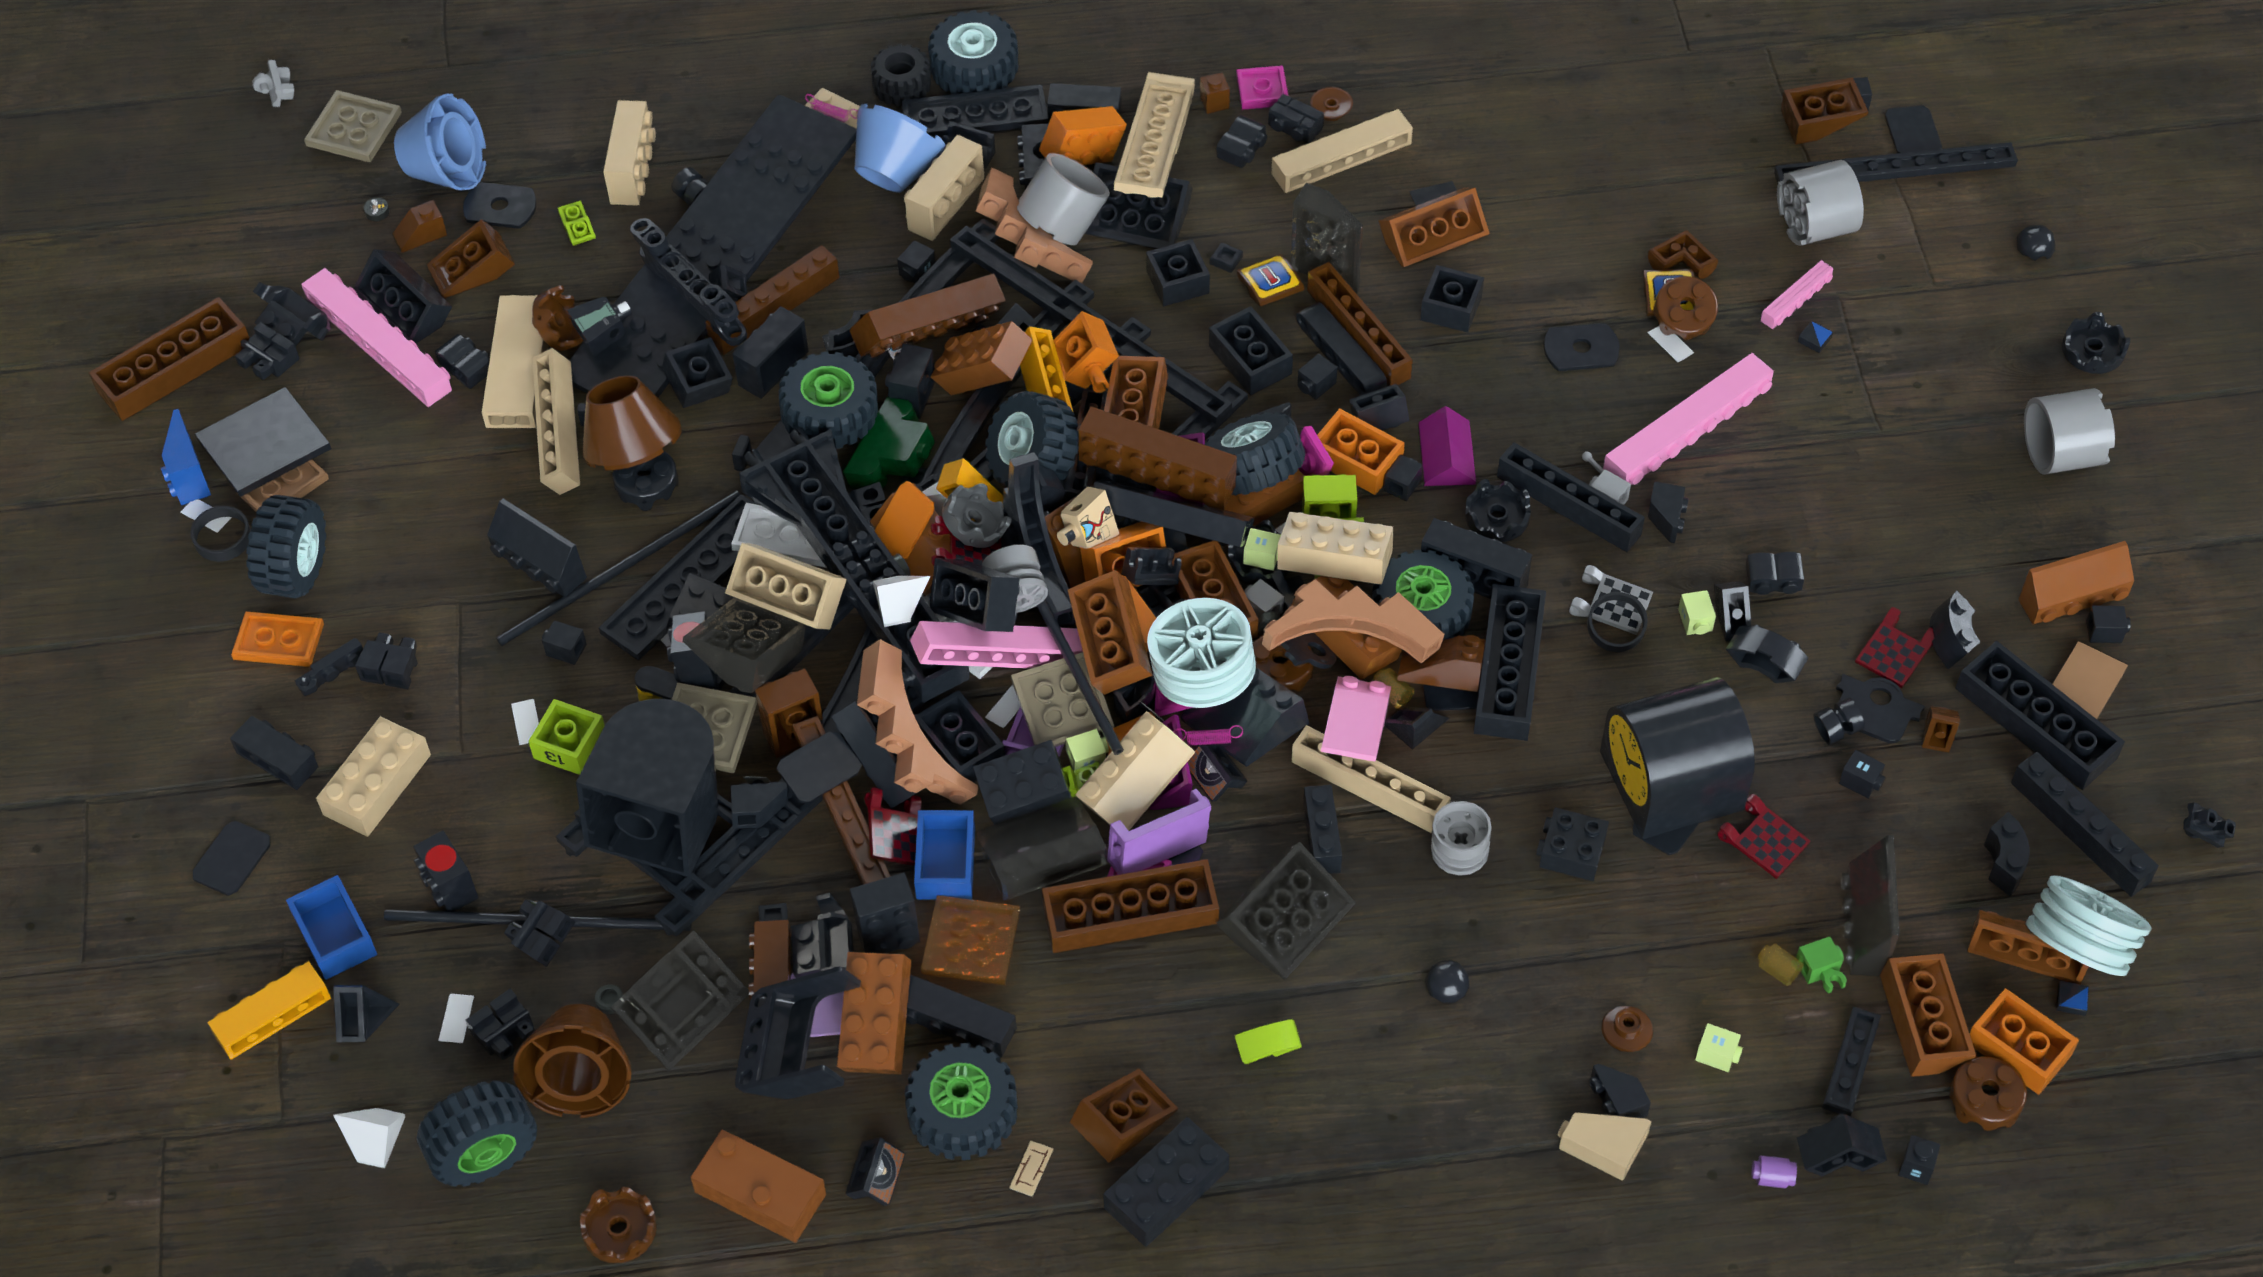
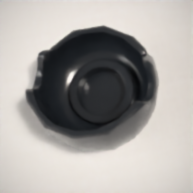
(2036, 242)
(1447, 981)

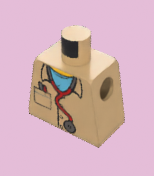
(1088, 520)

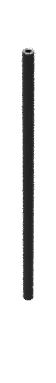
(616, 569)
(1074, 667)
(507, 918)

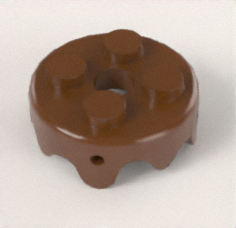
(1674, 318)
(553, 320)
(1287, 674)
(1987, 1110)
(614, 1207)

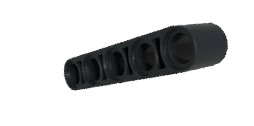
(1341, 349)

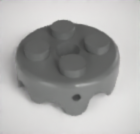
(970, 504)

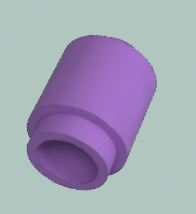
(1774, 1172)

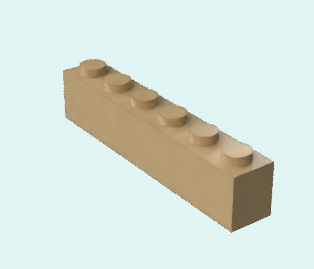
(1341, 150)
(555, 421)
(1370, 781)

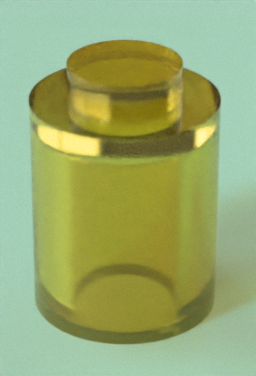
(1400, 691)
(1780, 964)

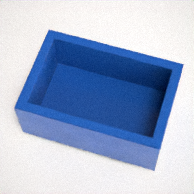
(944, 854)
(331, 927)

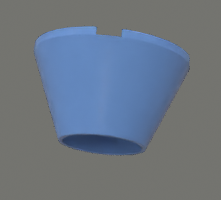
(442, 144)
(892, 148)

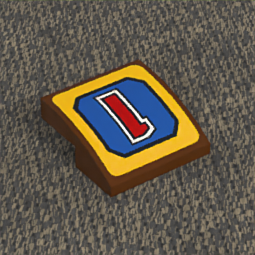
(1270, 280)
(1653, 282)

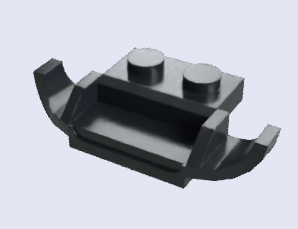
(291, 314)
(822, 942)

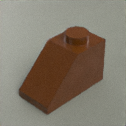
(420, 227)
(1940, 728)

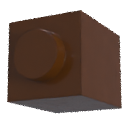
(1214, 93)

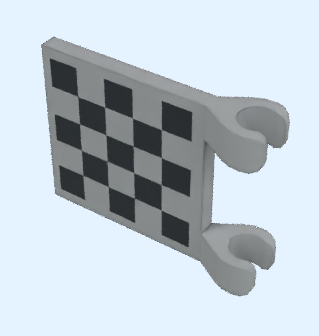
(1614, 612)

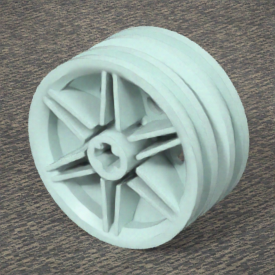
(1189, 652)
(2088, 925)

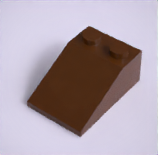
(1821, 109)
(471, 260)
(1067, 556)
(1452, 666)
(1122, 1114)

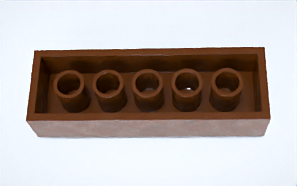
(927, 316)
(169, 359)
(1157, 458)
(1130, 906)

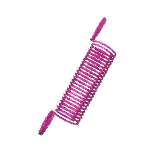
(829, 110)
(1217, 734)

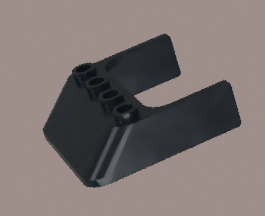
(780, 1033)

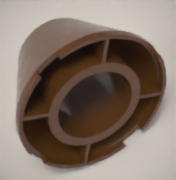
(626, 424)
(573, 1064)

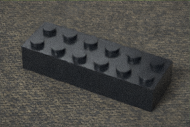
(1510, 662)
(2039, 715)

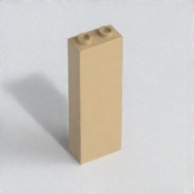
(510, 383)

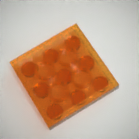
(970, 940)

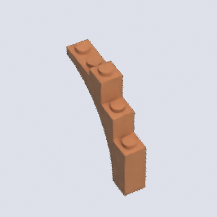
(1034, 245)
(1355, 611)
(898, 732)

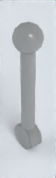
(1587, 456)

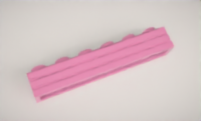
(1797, 294)

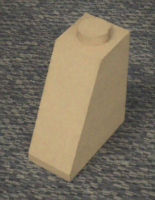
(1604, 1140)

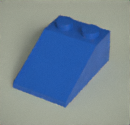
(182, 464)

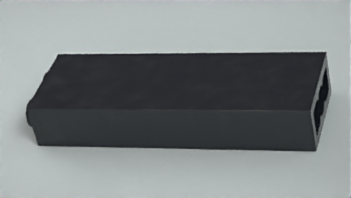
(1176, 513)

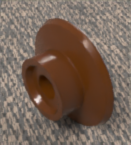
(1332, 102)
(1627, 1038)

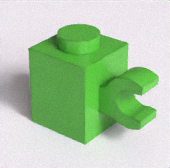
(1822, 962)

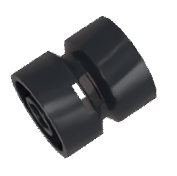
(688, 185)
(1836, 722)

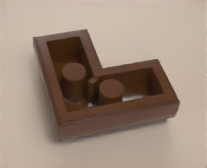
(1683, 249)

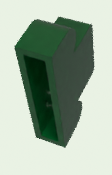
(892, 446)

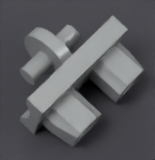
(274, 83)

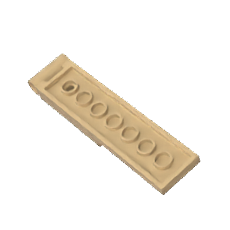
(1155, 135)

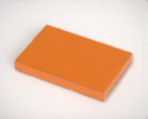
(277, 639)

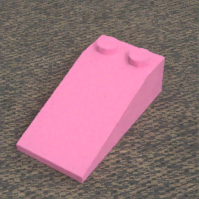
(1356, 718)

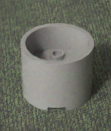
(1063, 198)
(1820, 202)
(2068, 431)

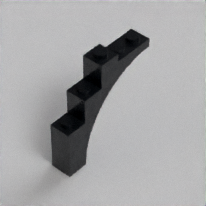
(1024, 506)

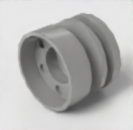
(1022, 563)
(1461, 838)

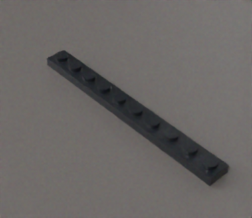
(1920, 162)

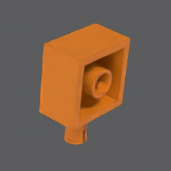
(1085, 352)

